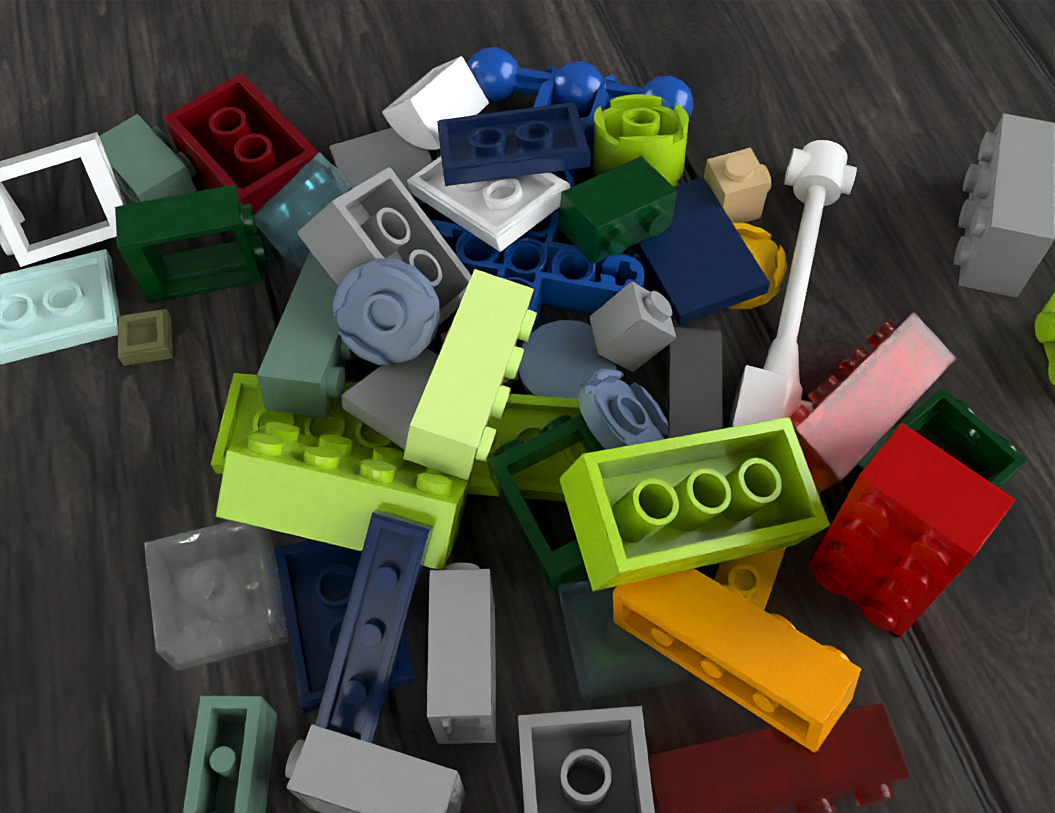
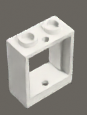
(103, 180)

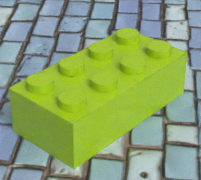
(330, 489)
(690, 501)

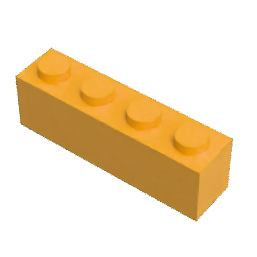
(741, 651)

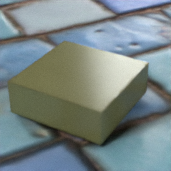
(145, 337)

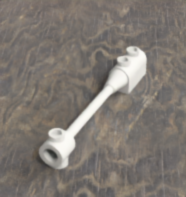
(817, 180)

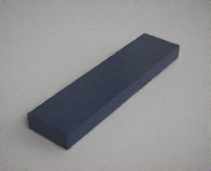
(374, 625)

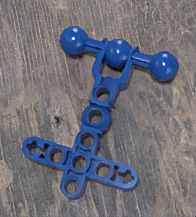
(539, 248)

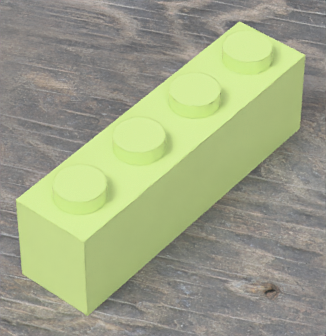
(469, 375)

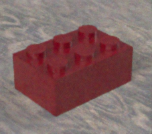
(239, 141)

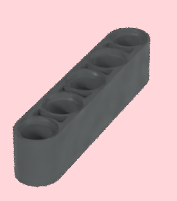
(694, 382)

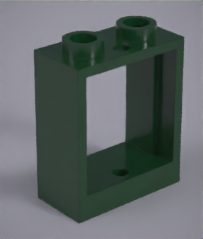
(183, 217)
(956, 426)
(515, 456)

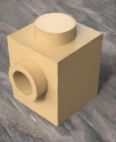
(739, 184)

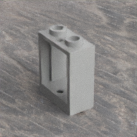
(461, 655)
(355, 776)

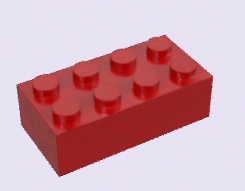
(906, 530)

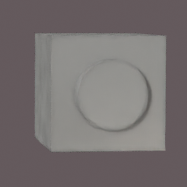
(633, 326)

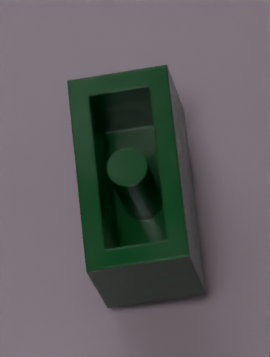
(617, 209)

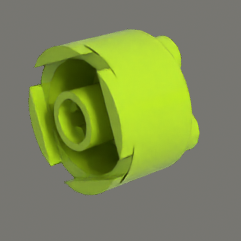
(637, 128)

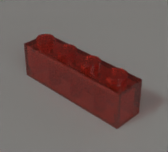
(868, 397)
(779, 775)

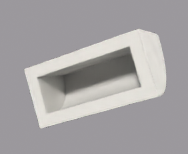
(439, 95)

